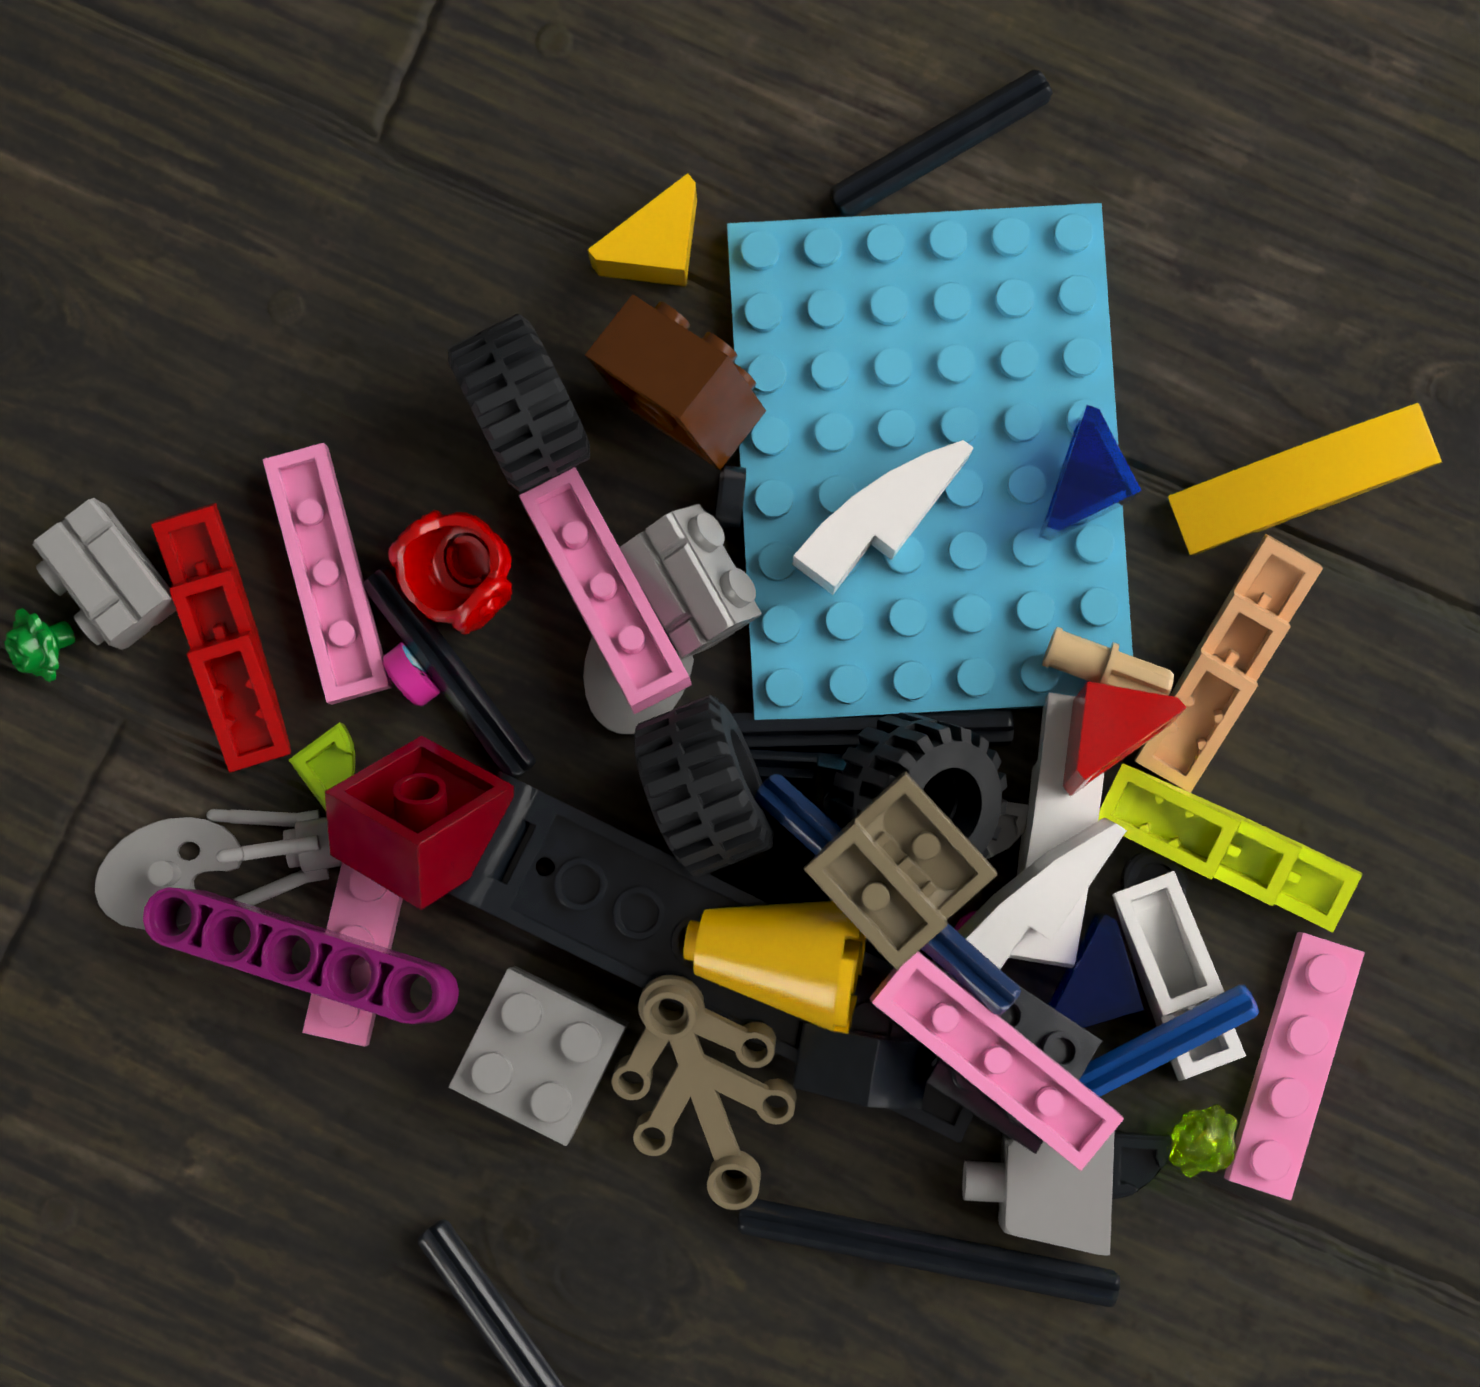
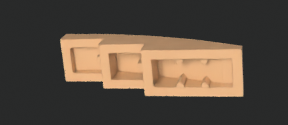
(1230, 661)

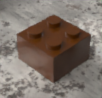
(678, 379)

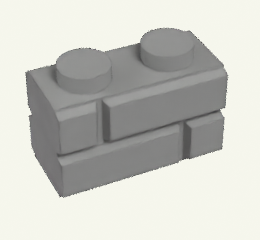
(104, 574)
(691, 579)

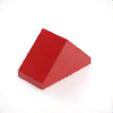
(1110, 726)

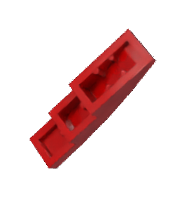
(222, 638)

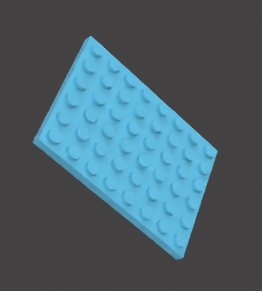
(890, 346)

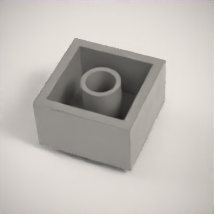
(539, 1055)

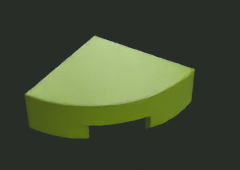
(326, 761)

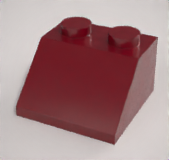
(416, 820)

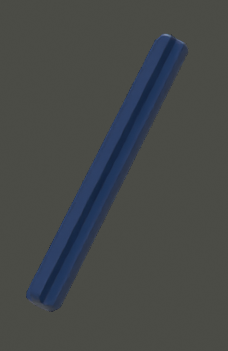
(947, 948)

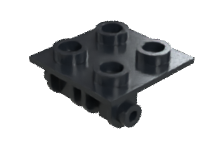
(1049, 1031)

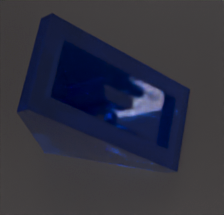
(1091, 477)
(1100, 981)

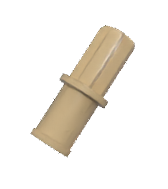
(1104, 664)

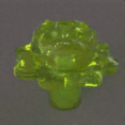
(1203, 1141)

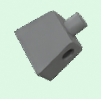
(1047, 1195)

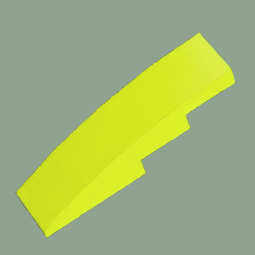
(1229, 847)

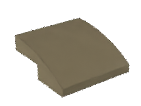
(900, 870)

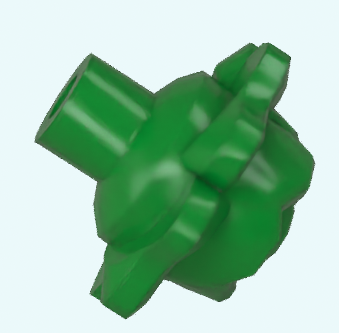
(36, 645)

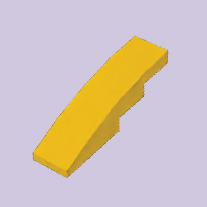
(1305, 479)

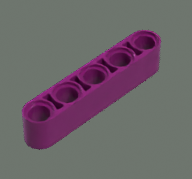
(271, 954)

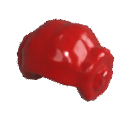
(453, 569)

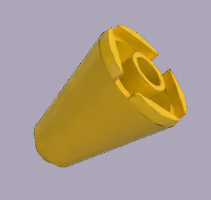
(784, 956)

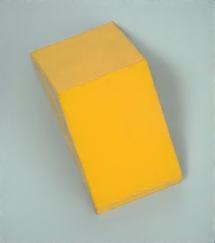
(653, 241)

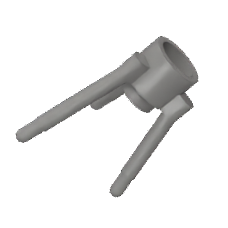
(303, 847)

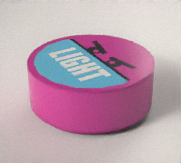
(409, 675)

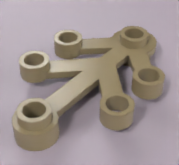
(702, 1080)

